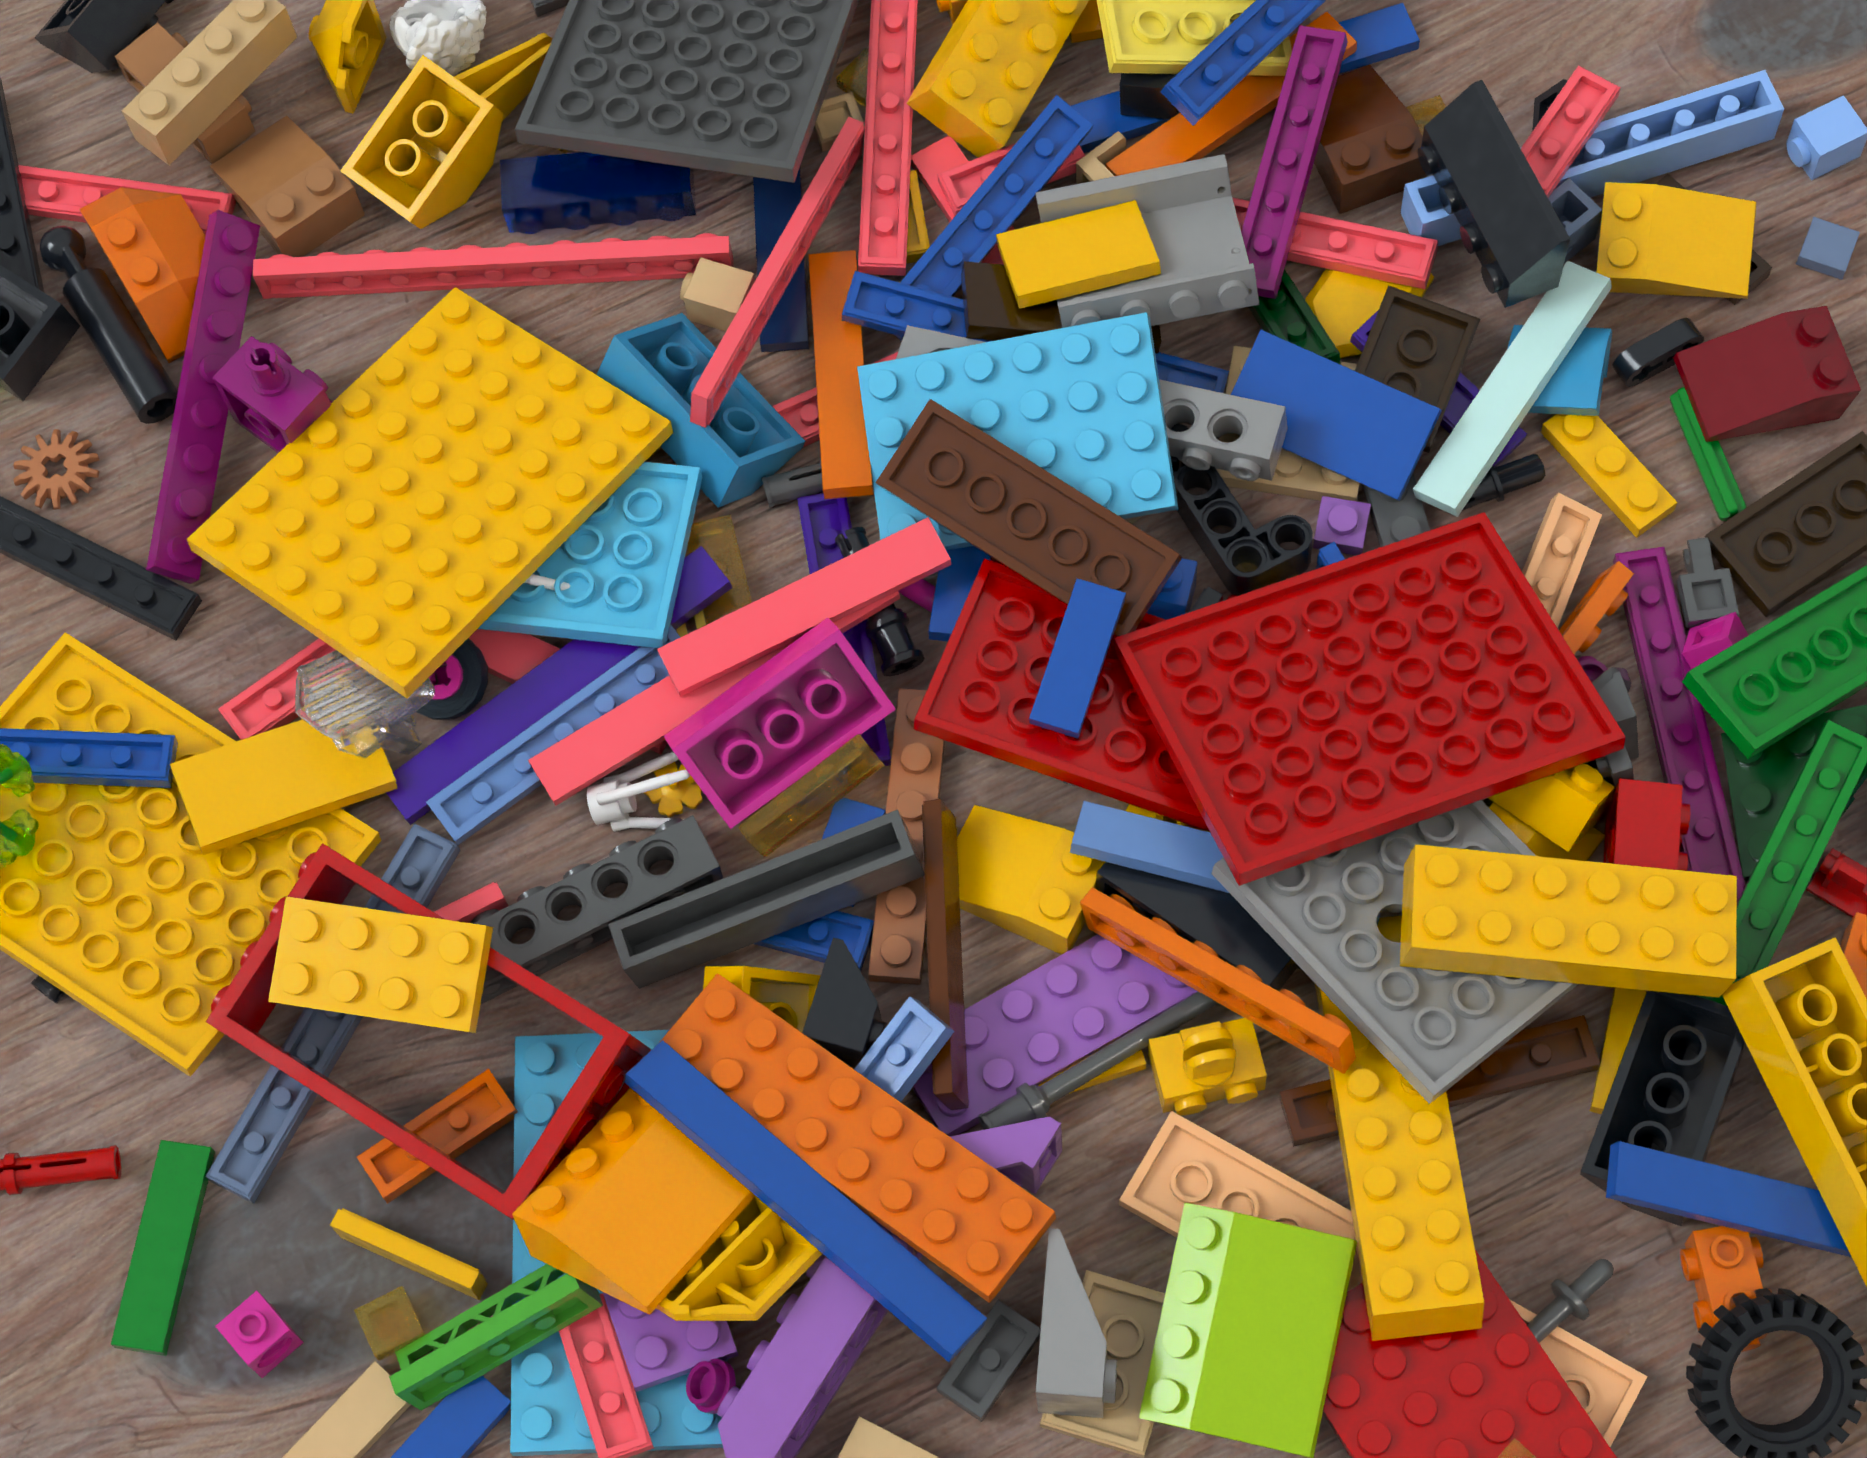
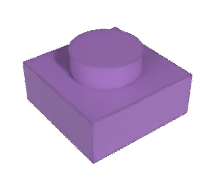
(1342, 523)

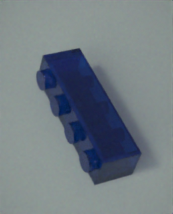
(591, 190)

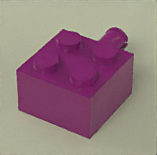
(270, 394)

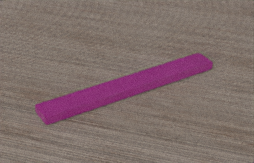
(1676, 714)

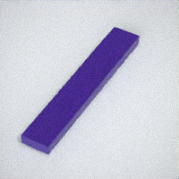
(821, 523)

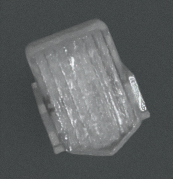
(357, 707)

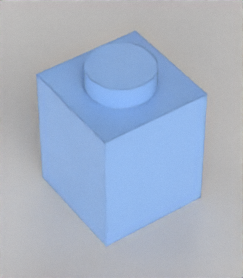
(1826, 138)

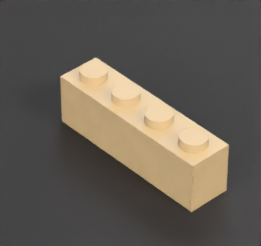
(208, 76)

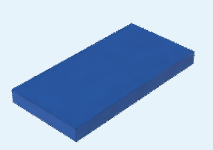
(1339, 414)

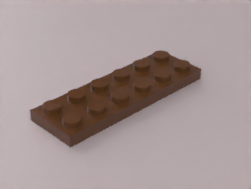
(1024, 514)

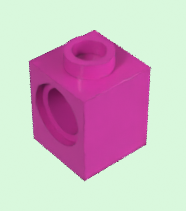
(259, 1334)

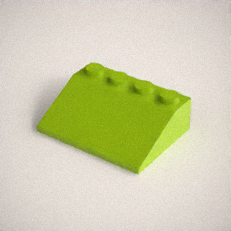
(1248, 1329)

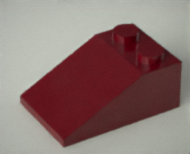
(1769, 376)

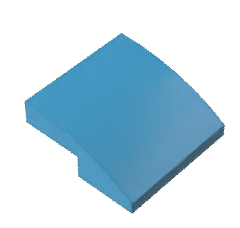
(1579, 378)

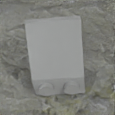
(1072, 1357)

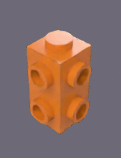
(1722, 1266)

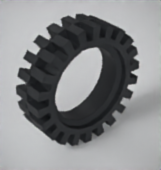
(1734, 1332)

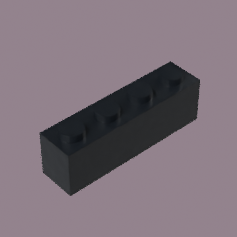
(1201, 916)

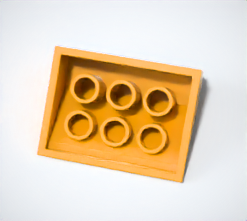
(631, 1206)

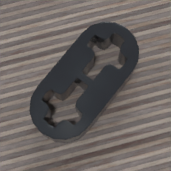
(1656, 352)

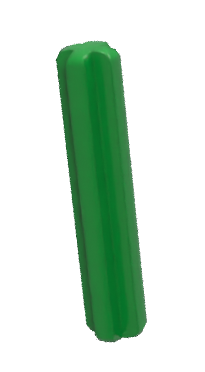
(1709, 460)

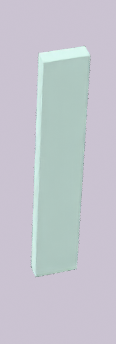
(1512, 389)

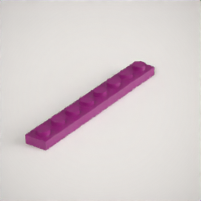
(199, 408)

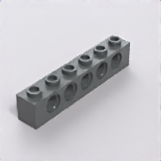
(584, 886)

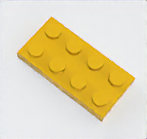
(381, 964)

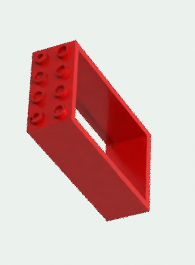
(244, 1007)

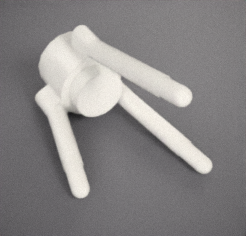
(616, 796)

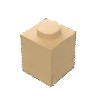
(715, 293)

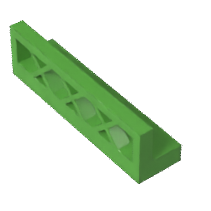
(494, 1339)

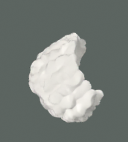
(441, 31)

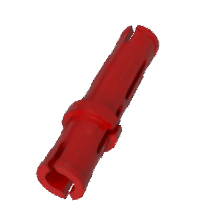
(58, 1168)

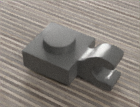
(1704, 591)

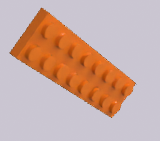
(863, 1140)

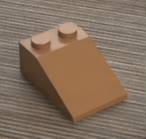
(289, 188)

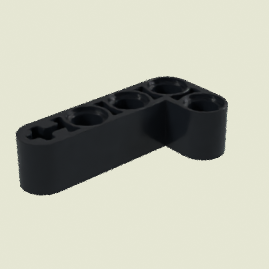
(1243, 541)

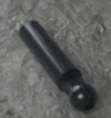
(110, 327)

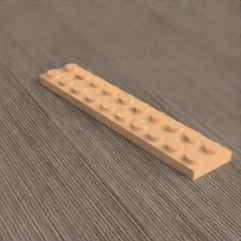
(1207, 1171)

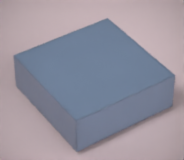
(1827, 248)

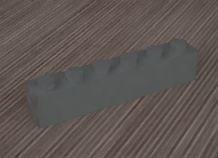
(766, 899)

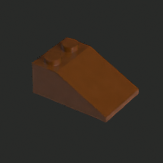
(1367, 142)

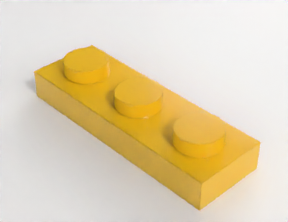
(1610, 470)

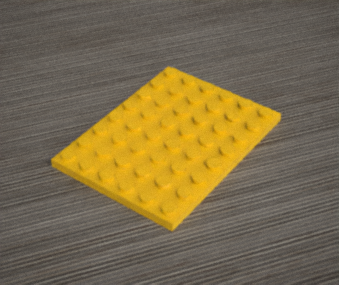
(430, 490)
(116, 885)

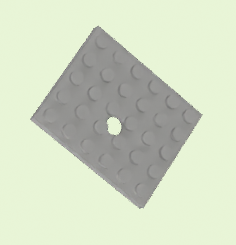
(1419, 1019)

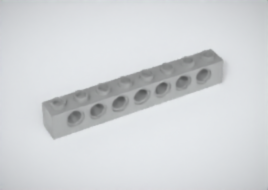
(1210, 413)

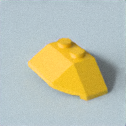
(742, 1270)

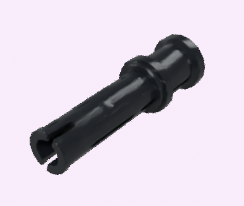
(889, 624)

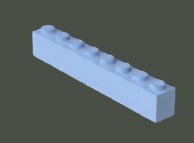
(1638, 146)

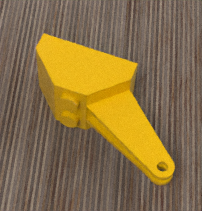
(443, 132)

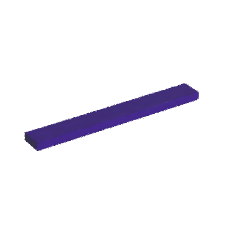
(536, 696)

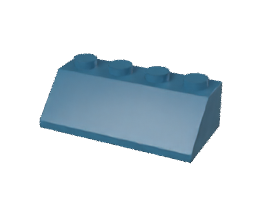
(744, 439)

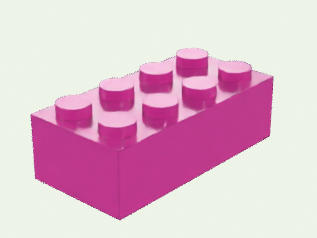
(779, 722)

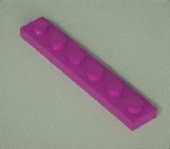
(1291, 153)

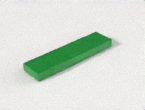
(163, 1248)

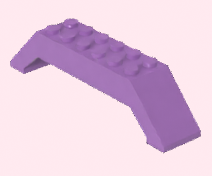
(836, 1318)

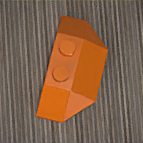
(156, 256)

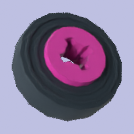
(459, 684)

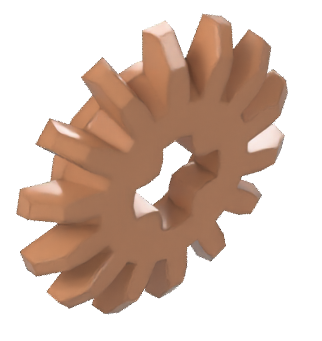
(57, 486)

